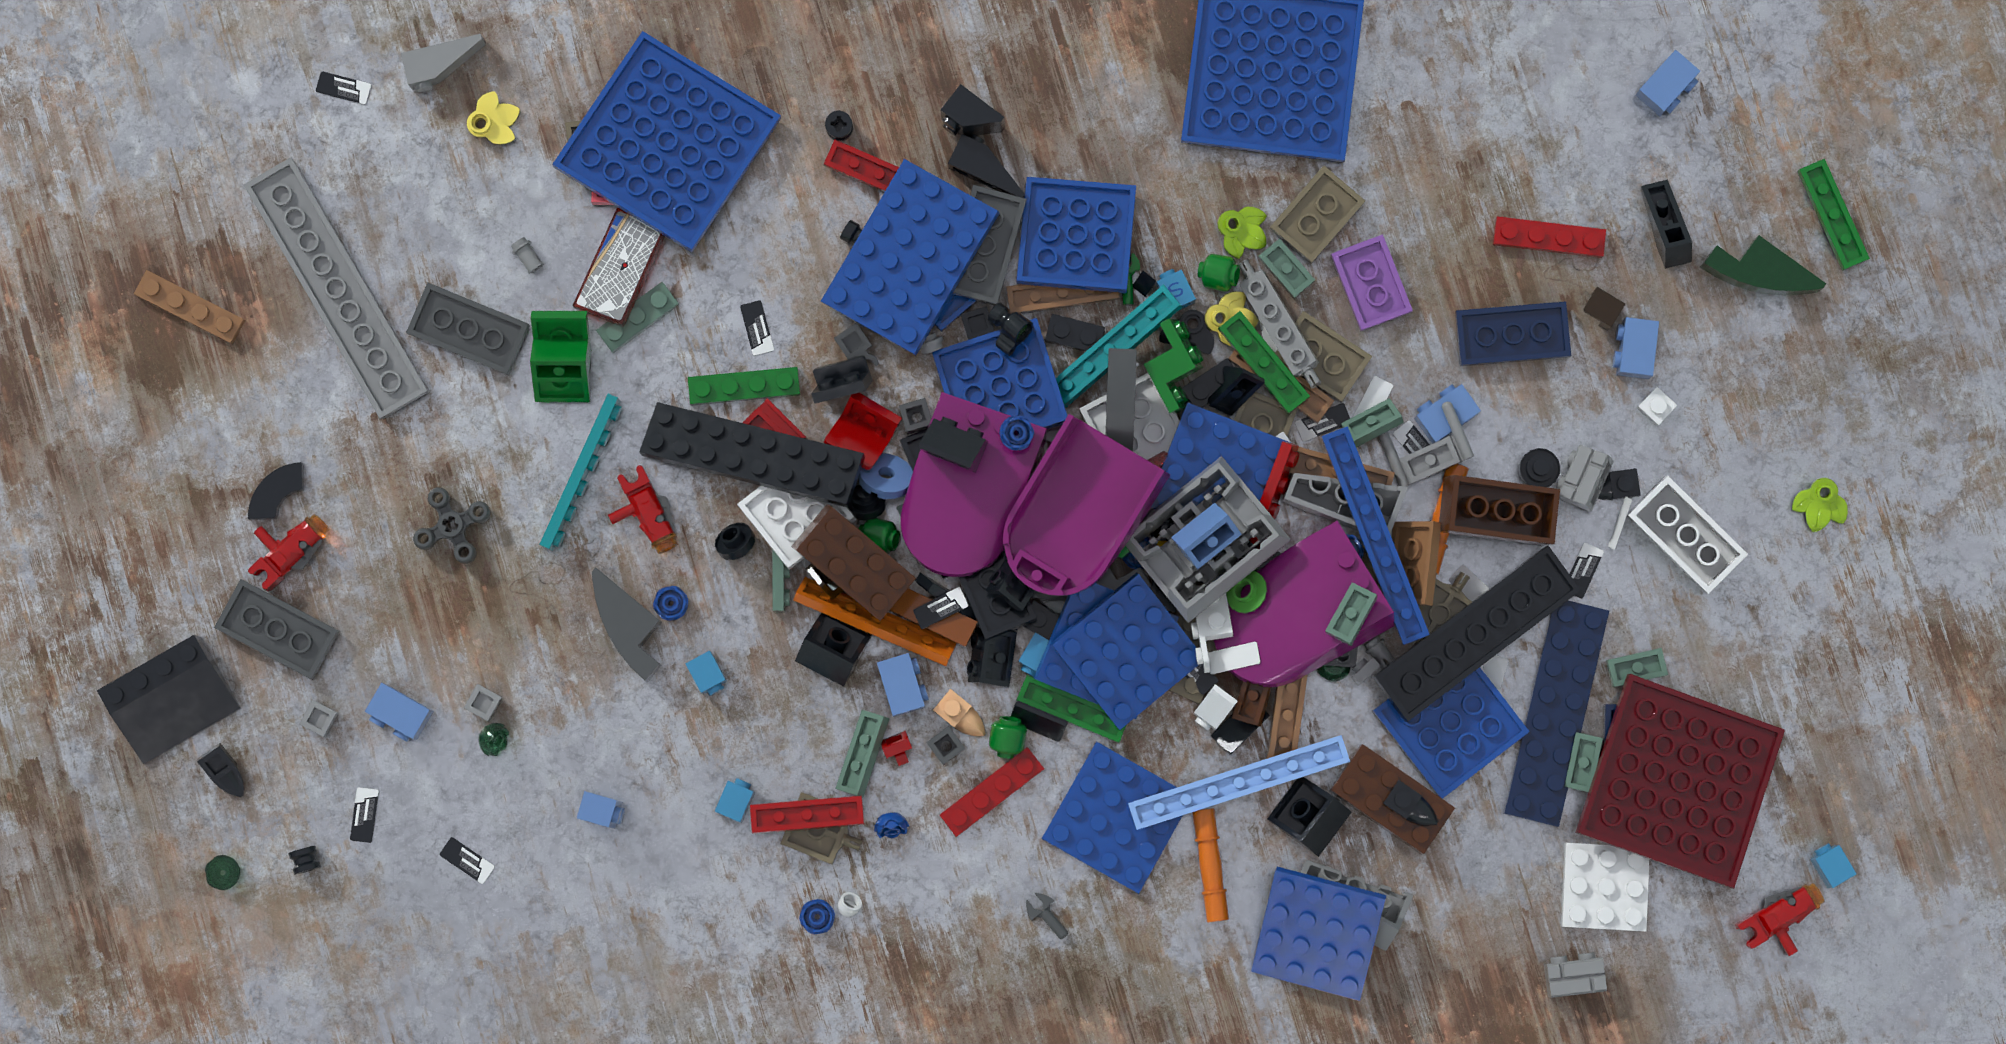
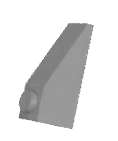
(436, 62)

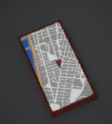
(619, 269)

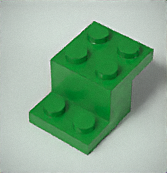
(560, 356)
(1174, 365)

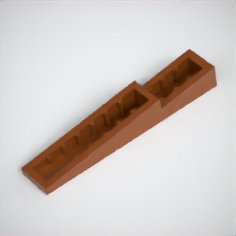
(955, 627)

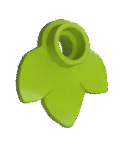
(1246, 232)
(1818, 508)

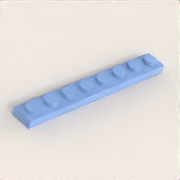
(1238, 782)

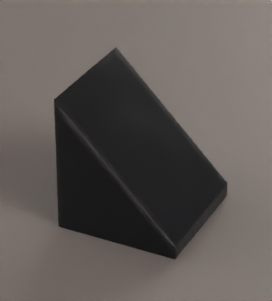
(1144, 283)

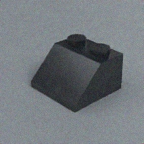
(969, 114)
(953, 444)
(833, 648)
(1309, 815)

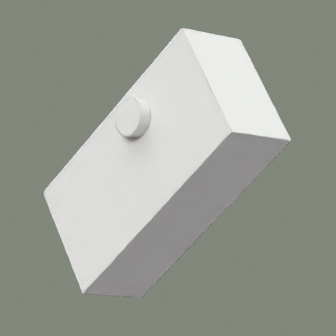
(1687, 534)

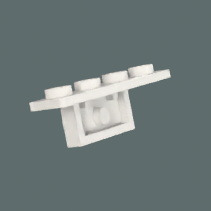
(1211, 625)

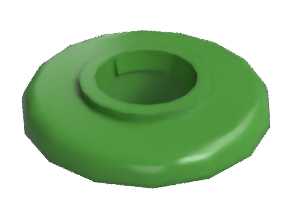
(1253, 599)

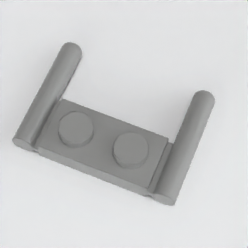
(1432, 457)

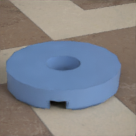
(889, 488)

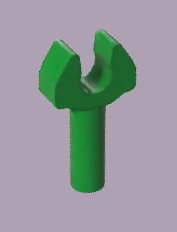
(1135, 267)

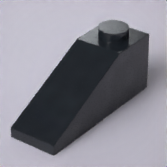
(981, 165)
(1667, 224)

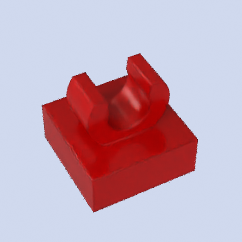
(896, 746)

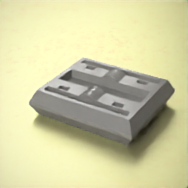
(1174, 572)

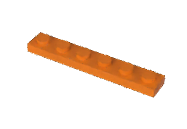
(889, 628)

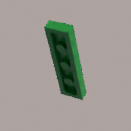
(1833, 214)
(1264, 362)
(744, 386)
(1068, 707)

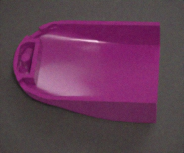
(1078, 510)
(959, 516)
(1300, 601)

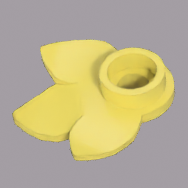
(497, 117)
(1228, 306)

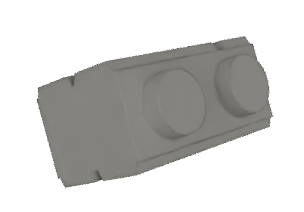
(1585, 477)
(1575, 976)

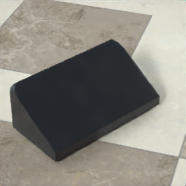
(1040, 721)
(1234, 733)

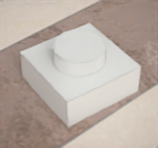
(1657, 406)

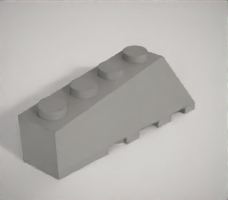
(1326, 499)
(1394, 907)

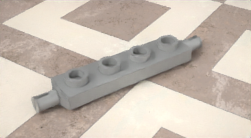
(1279, 324)

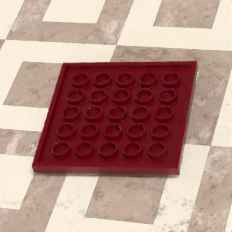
(1680, 781)

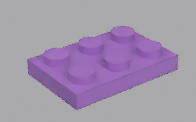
(1371, 282)

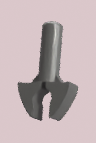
(1047, 915)

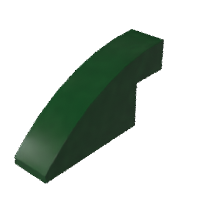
(1762, 270)

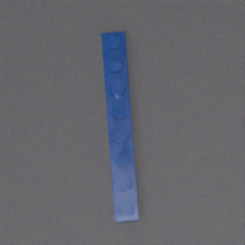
(1375, 535)

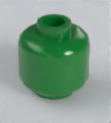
(1219, 272)
(882, 533)
(1007, 736)

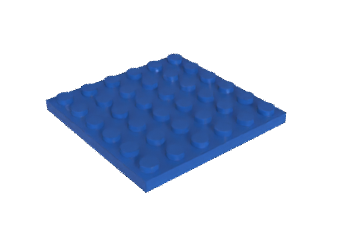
(1273, 76)
(667, 141)

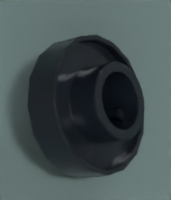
(1539, 468)
(866, 505)
(735, 541)

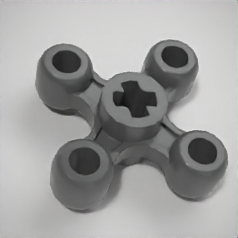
(456, 536)

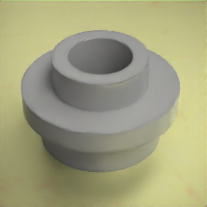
(931, 344)

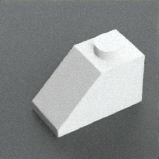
(1214, 708)

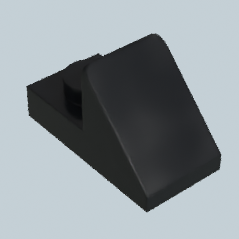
(1236, 389)

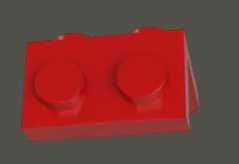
(864, 428)

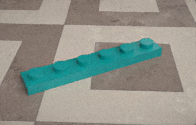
(1125, 335)
(586, 462)

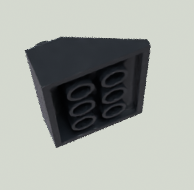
(169, 698)

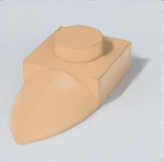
(960, 714)

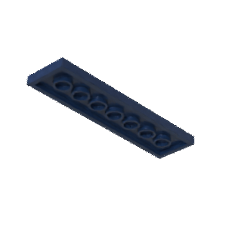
(1556, 712)

